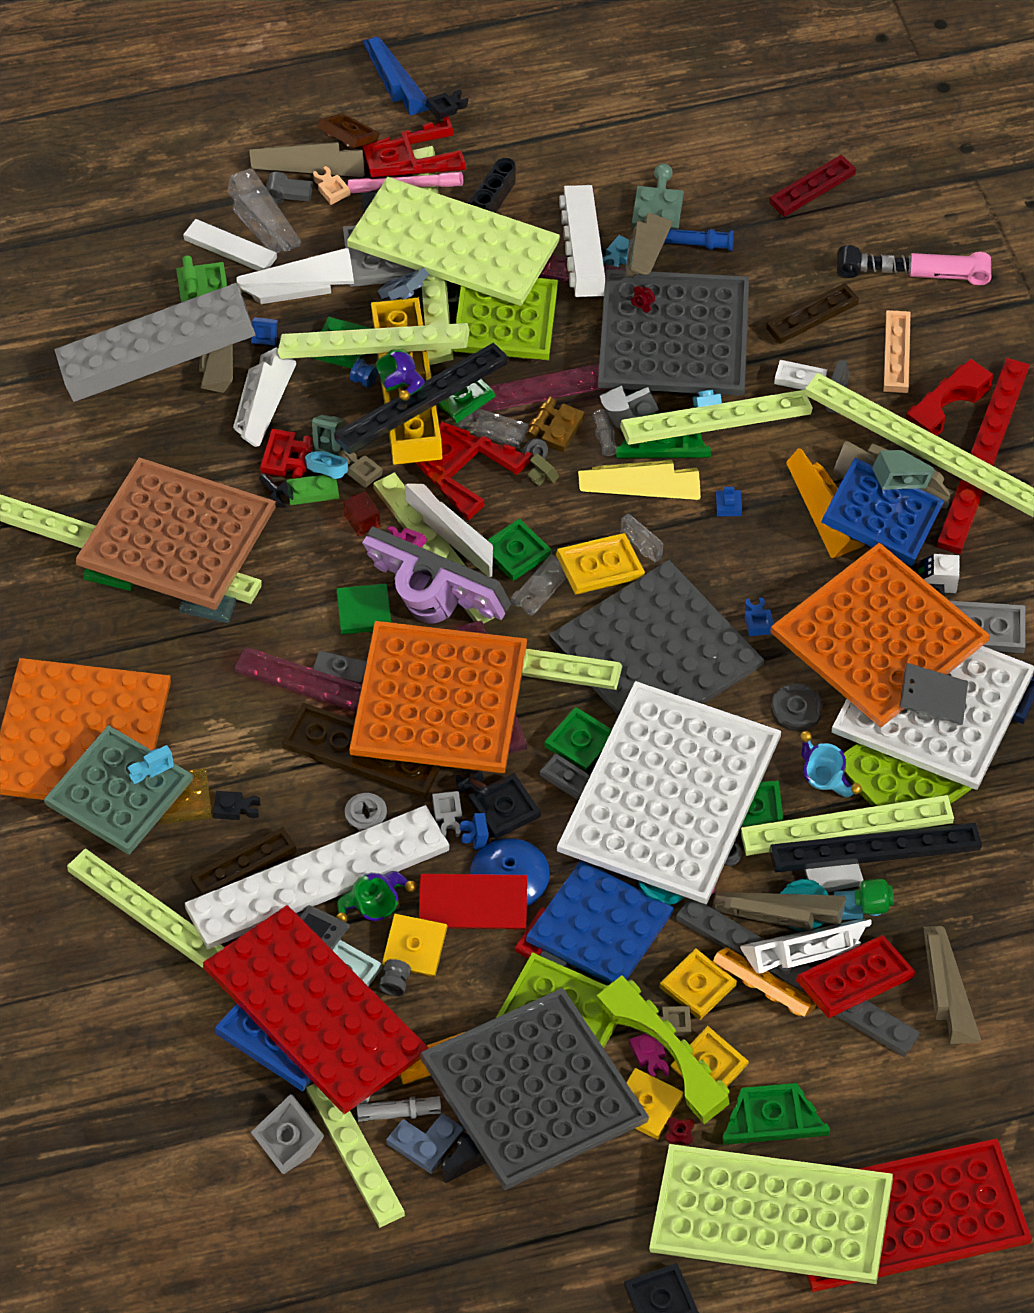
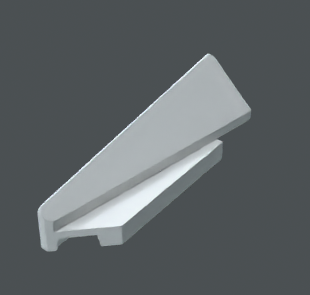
(298, 278)
(261, 395)
(451, 527)
(805, 946)

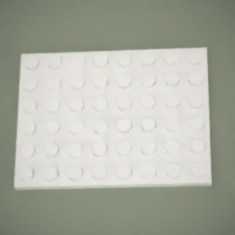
(669, 792)

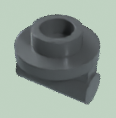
(535, 446)

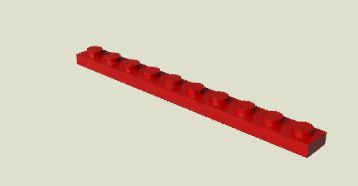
(985, 448)

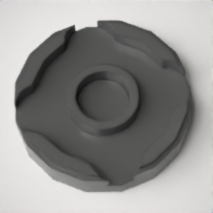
(796, 707)

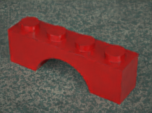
(966, 384)

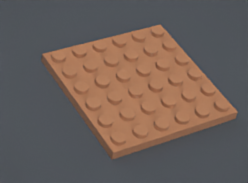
(176, 533)

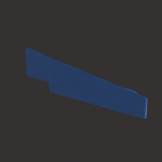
(394, 77)

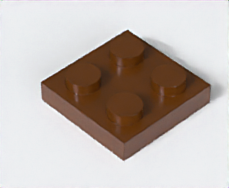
(348, 130)

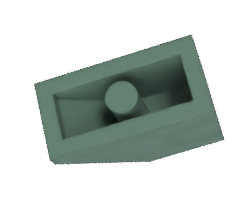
(323, 433)
(901, 471)

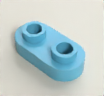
(327, 464)

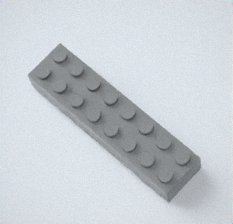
(154, 342)

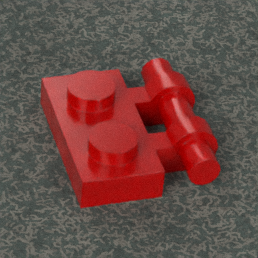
(279, 451)

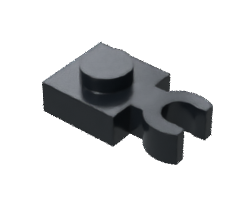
(445, 105)
(231, 805)

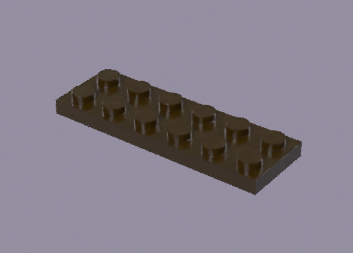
(328, 740)

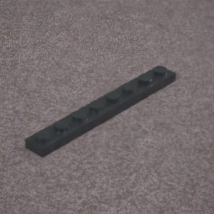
(433, 392)
(875, 847)

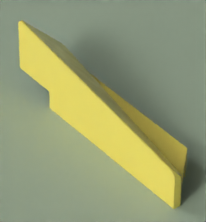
(642, 479)

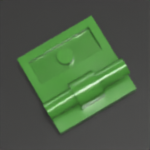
(199, 279)

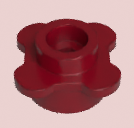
(643, 298)
(676, 1138)

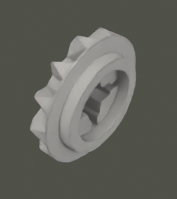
(373, 803)

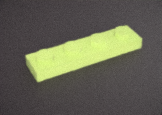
(571, 669)

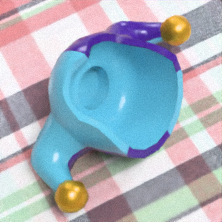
(826, 767)

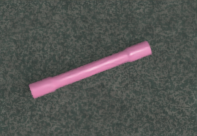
(443, 180)

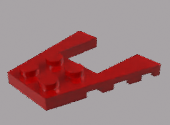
(397, 157)
(458, 450)

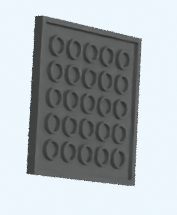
(686, 341)
(662, 638)
(534, 1088)

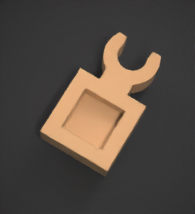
(330, 187)

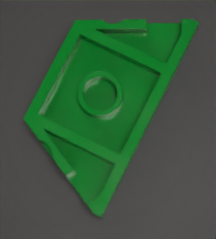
(675, 447)
(772, 1115)

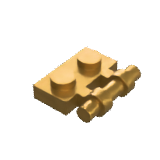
(562, 428)

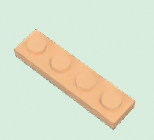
(897, 351)

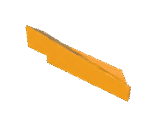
(817, 492)

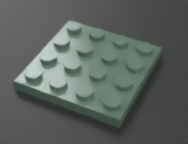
(106, 800)

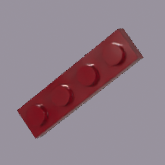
(812, 185)

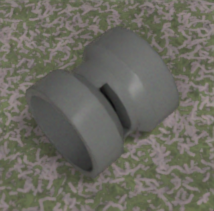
(395, 976)

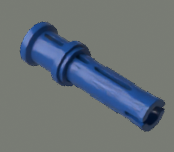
(709, 239)

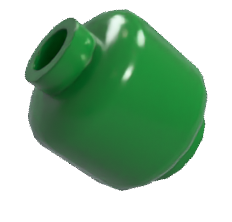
(874, 896)

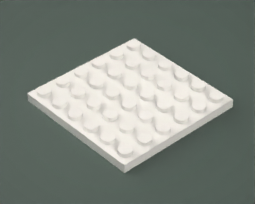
(945, 747)

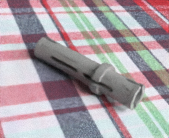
(403, 1108)

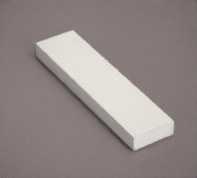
(229, 246)

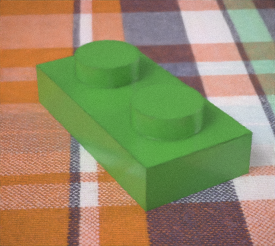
(313, 489)

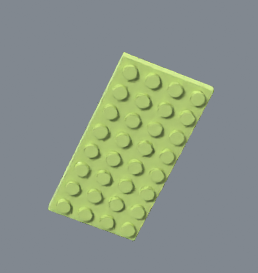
(453, 241)
(772, 1213)

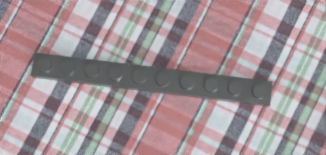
(863, 1016)

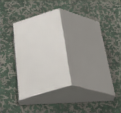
(288, 1135)

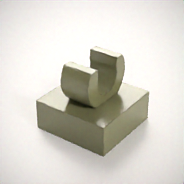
(542, 470)

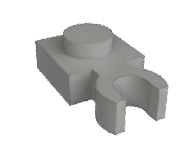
(447, 809)

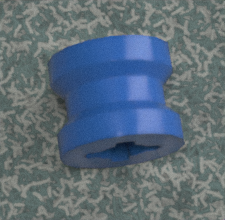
(363, 373)

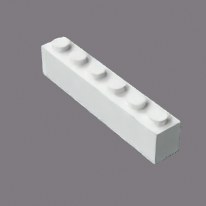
(583, 241)

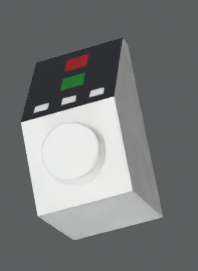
(939, 570)

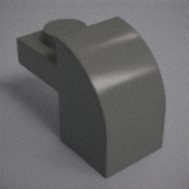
(622, 407)

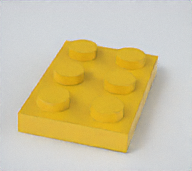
(600, 563)

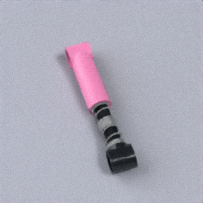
(973, 268)

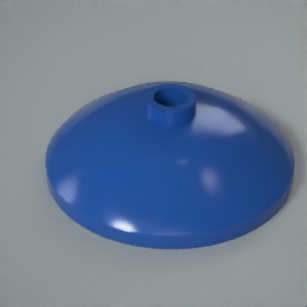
(526, 860)

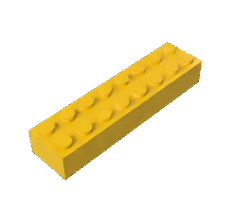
(420, 436)

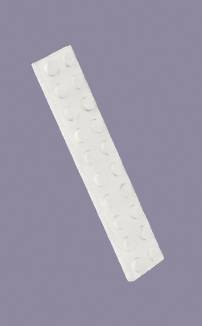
(316, 876)

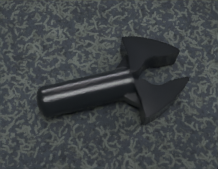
(284, 488)
(472, 781)

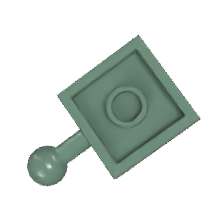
(659, 200)

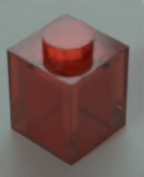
(361, 513)

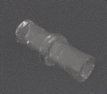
(604, 432)

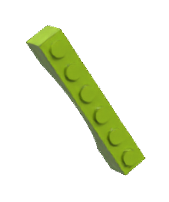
(628, 1008)

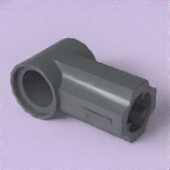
(283, 188)

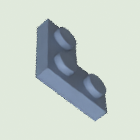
(403, 285)
(429, 1148)

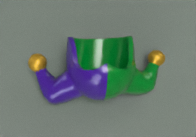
(398, 370)
(374, 895)

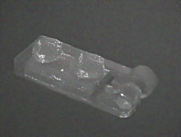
(494, 427)
(539, 586)

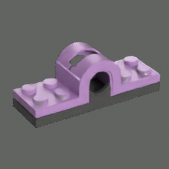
(434, 581)

